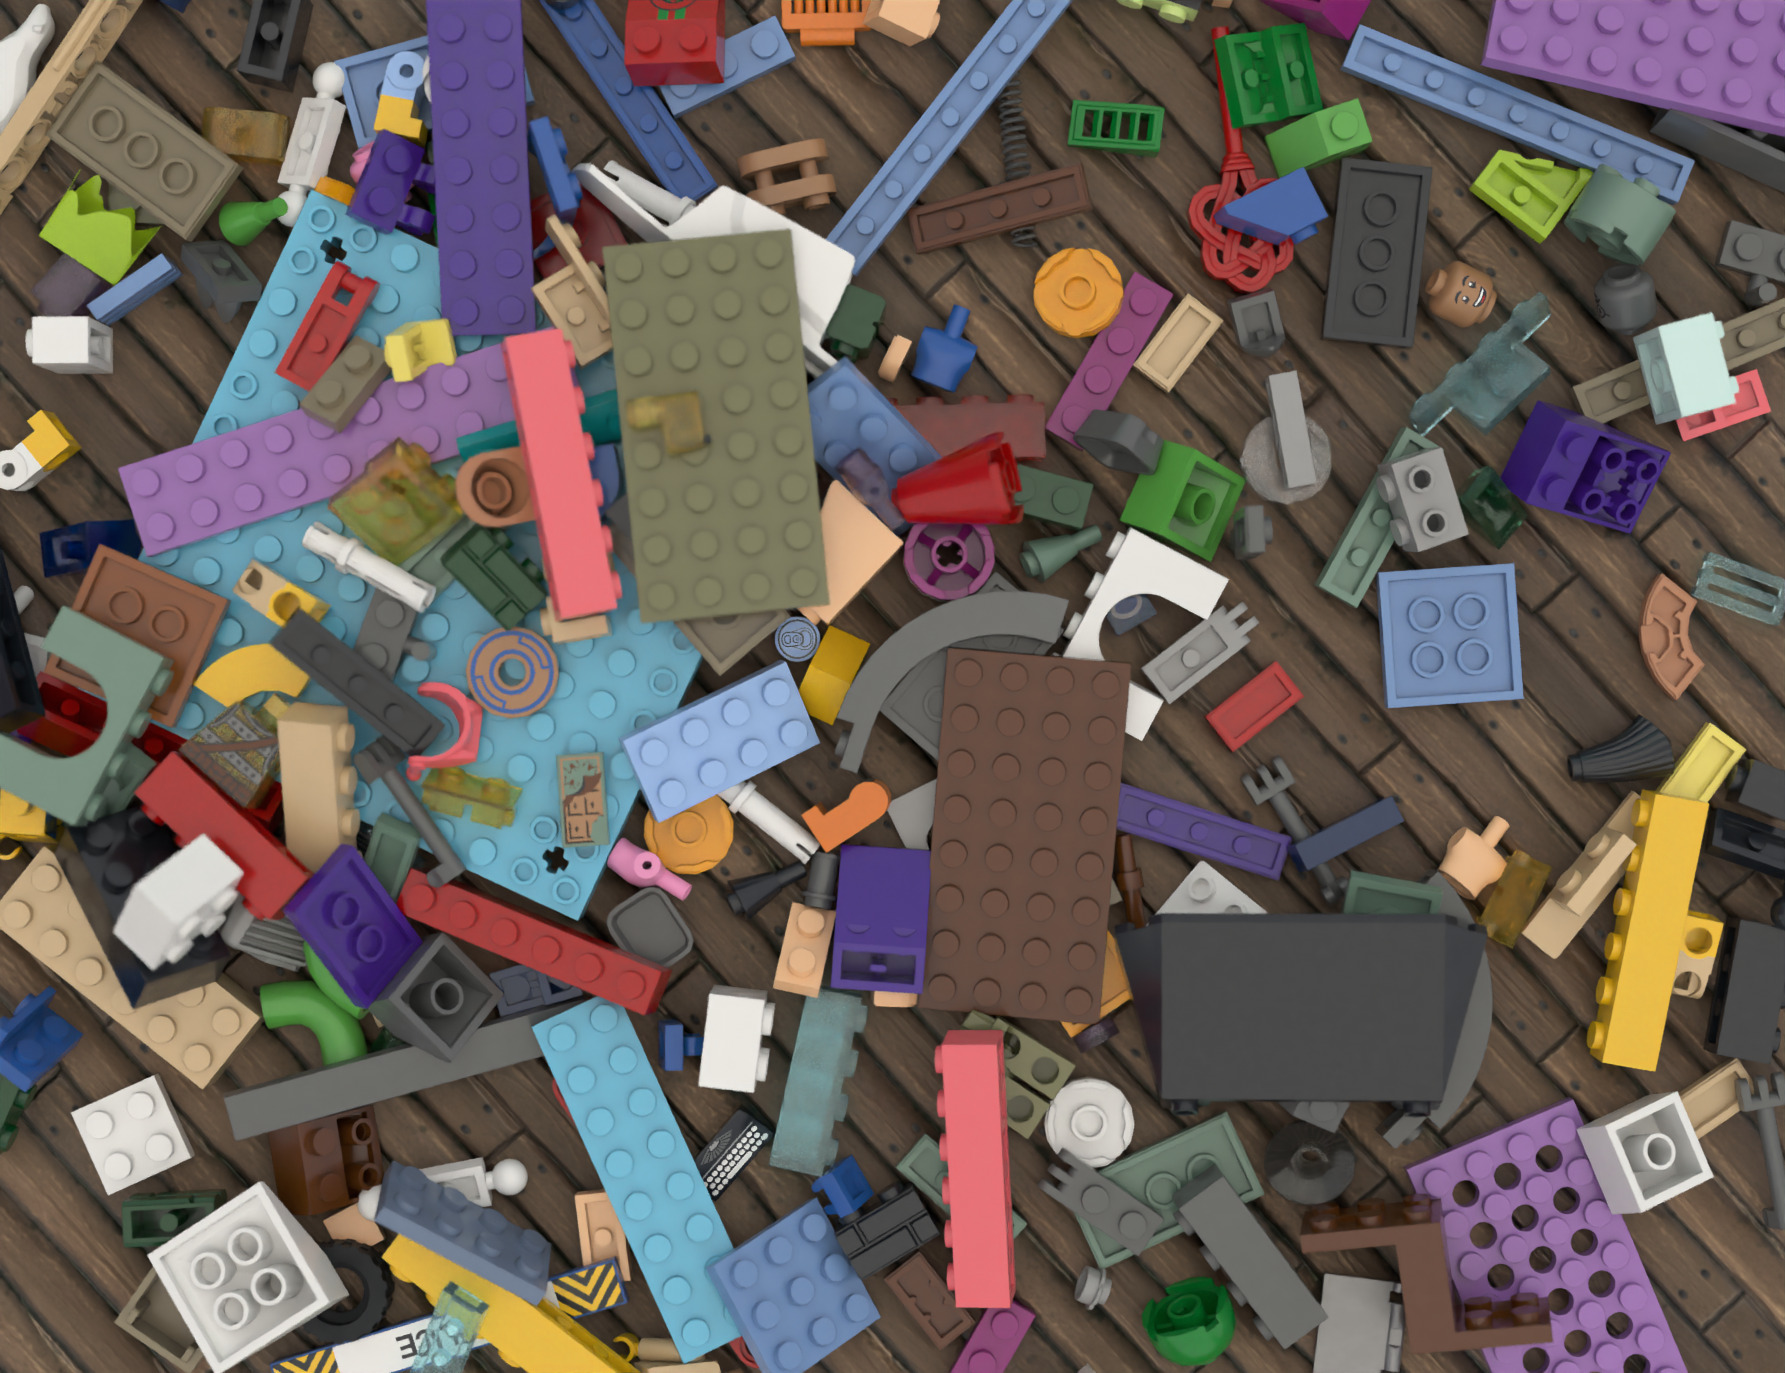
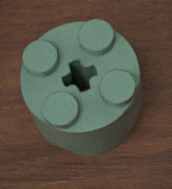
(1619, 216)

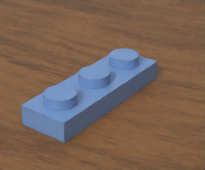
(746, 59)

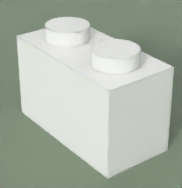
(71, 345)

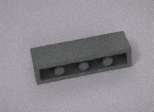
(1736, 147)
(1248, 1256)

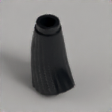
(1633, 755)

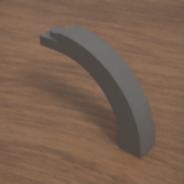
(978, 615)
(1472, 1041)

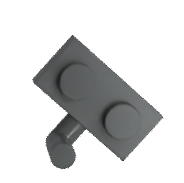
(1754, 254)
(388, 636)

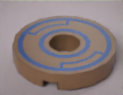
(485, 666)

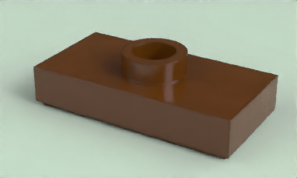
(928, 1299)

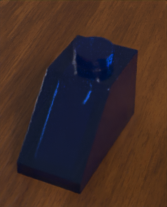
(72, 547)

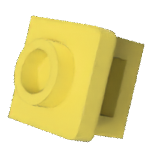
(418, 346)

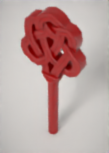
(1234, 257)

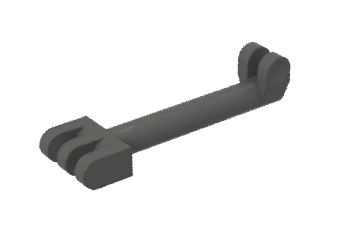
(380, 761)
(1273, 789)
(1764, 1103)

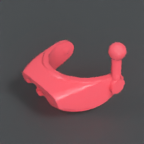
(469, 717)

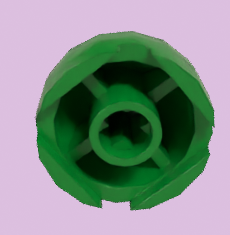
(1191, 1322)

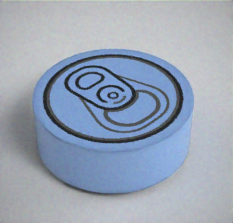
(797, 639)

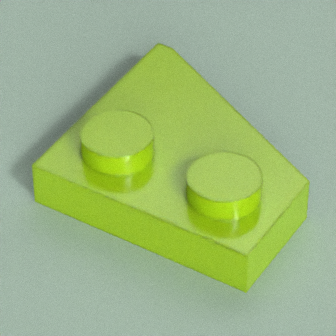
(1529, 191)

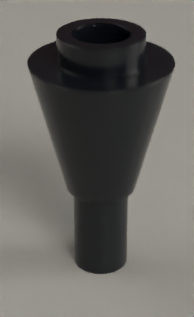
(754, 892)

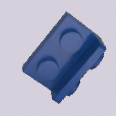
(34, 1040)

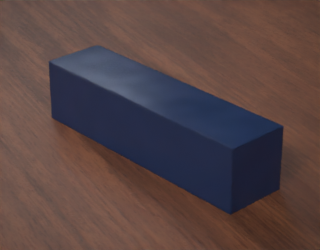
(1345, 833)

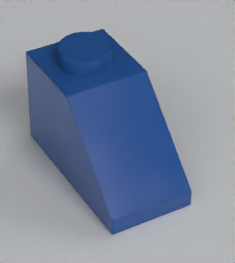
(1277, 210)

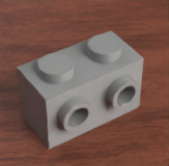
(1421, 500)

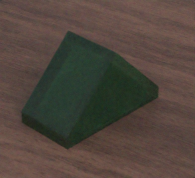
(1490, 506)

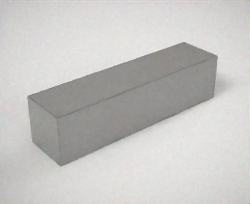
(1290, 430)

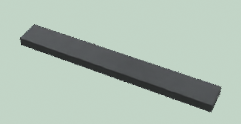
(384, 1075)

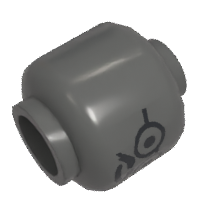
(1625, 299)

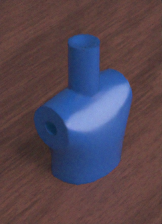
(943, 354)

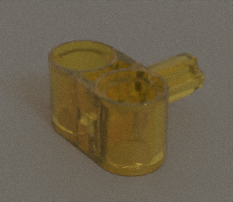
(247, 134)

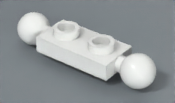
(312, 140)
(466, 1176)

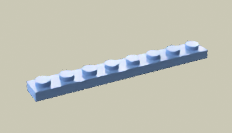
(1512, 112)
(944, 127)

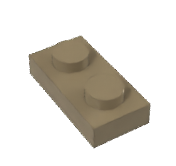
(346, 384)

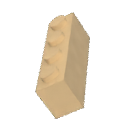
(317, 781)

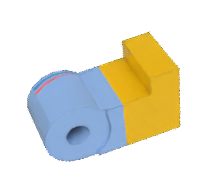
(402, 99)

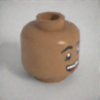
(1460, 294)

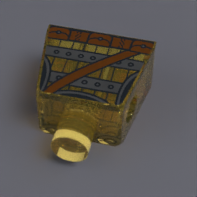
(241, 750)

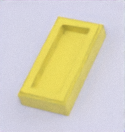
(1703, 765)

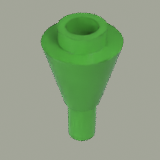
(246, 220)

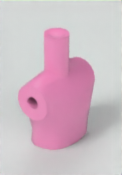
(645, 869)

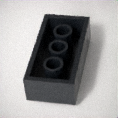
(102, 869)

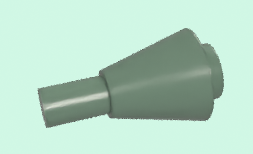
(1049, 554)

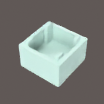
(1685, 368)

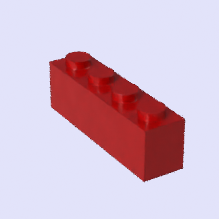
(197, 805)

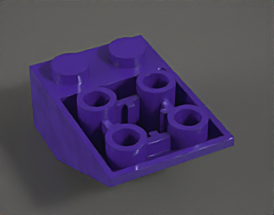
(1583, 468)
(881, 919)

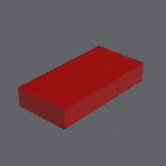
(1253, 706)

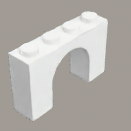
(1140, 567)

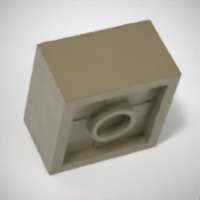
(158, 1324)

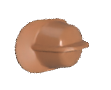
(495, 488)

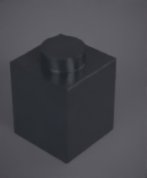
(1757, 788)

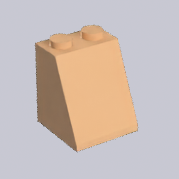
(854, 551)

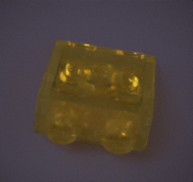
(398, 502)

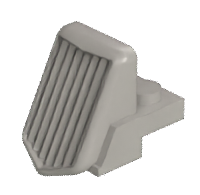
(267, 940)

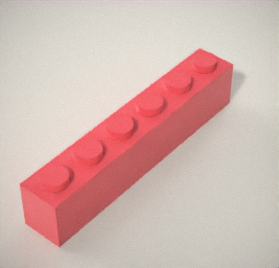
(559, 474)
(977, 1168)

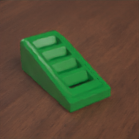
(1134, 112)

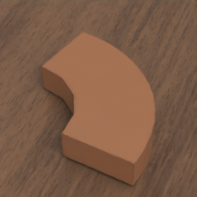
(1665, 636)

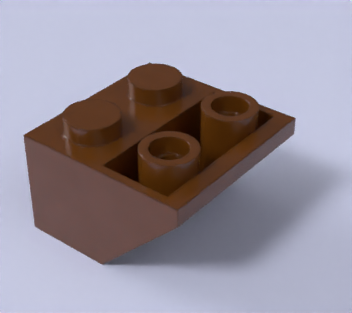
(326, 1161)

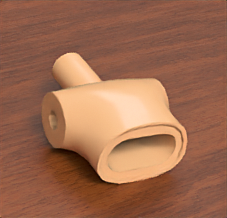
(1472, 860)

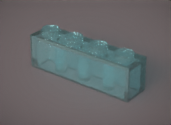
(816, 1081)

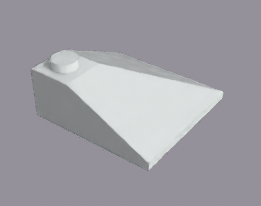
(246, 1277)

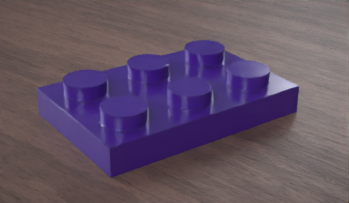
(353, 925)

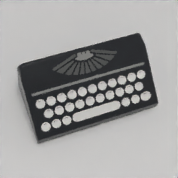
(731, 1150)

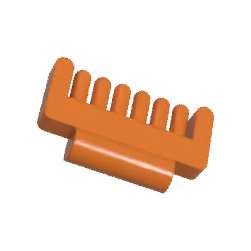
(822, 27)

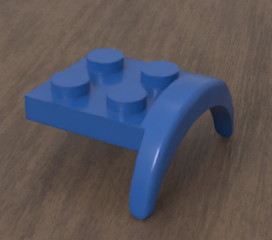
(563, 186)

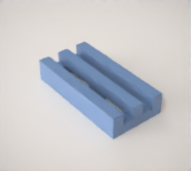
(135, 289)

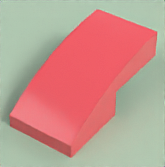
(1750, 403)

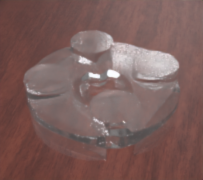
(1260, 468)

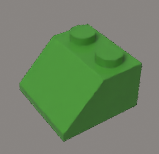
(1184, 501)

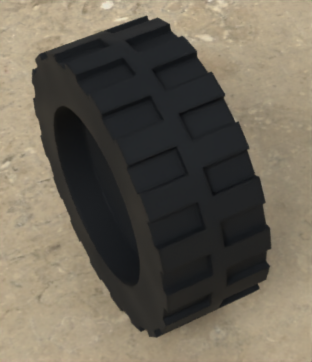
(376, 1300)

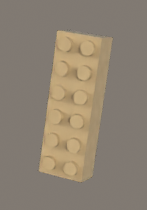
(191, 1031)

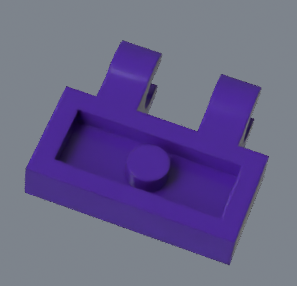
(385, 185)

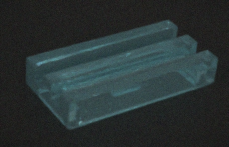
(1707, 576)

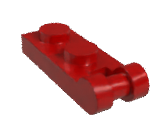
(326, 326)

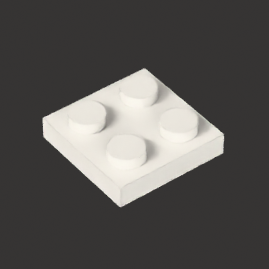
(133, 1134)

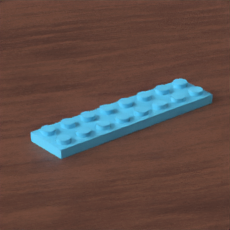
(642, 1167)

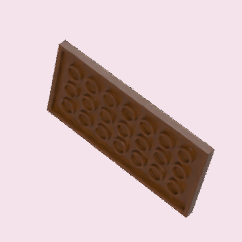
(1024, 834)

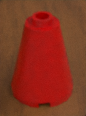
(964, 487)

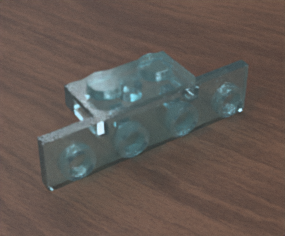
(1493, 377)

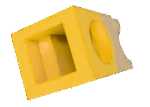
(276, 595)
(1696, 953)

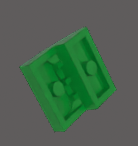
(1268, 75)

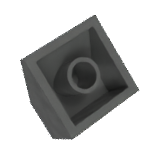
(436, 998)

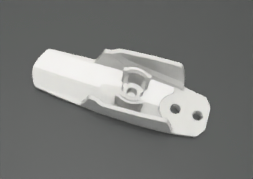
(819, 265)

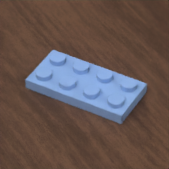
(719, 740)

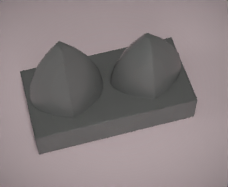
(220, 277)

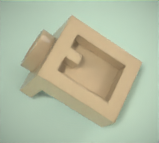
(575, 630)

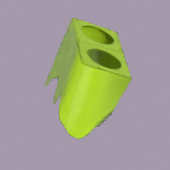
(94, 236)

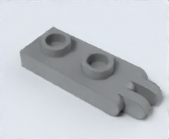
(1198, 652)

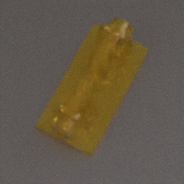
(492, 798)
(1514, 897)

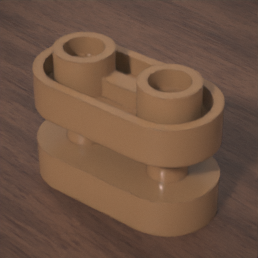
(810, 191)

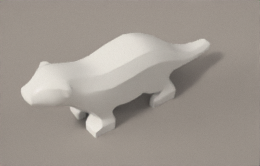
(20, 58)

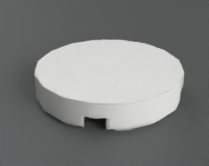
(1089, 1121)

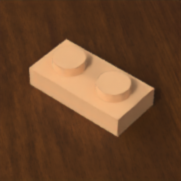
(804, 950)
(601, 1231)

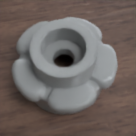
(1092, 1287)

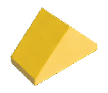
(831, 673)

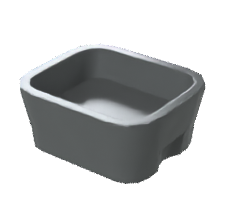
(1120, 442)
(650, 927)

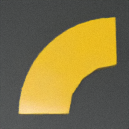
(251, 672)

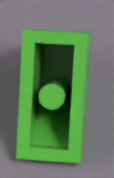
(1319, 138)

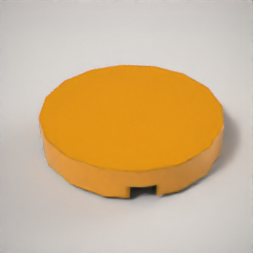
(1078, 292)
(693, 838)

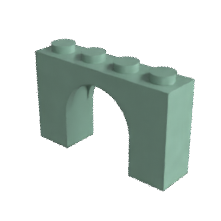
(130, 680)

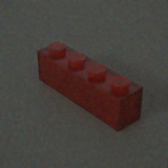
(957, 425)

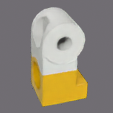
(37, 454)

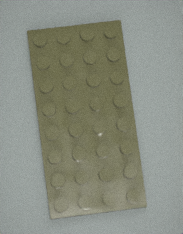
(742, 515)

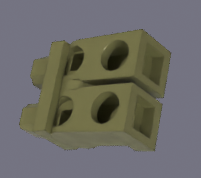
(1032, 1063)

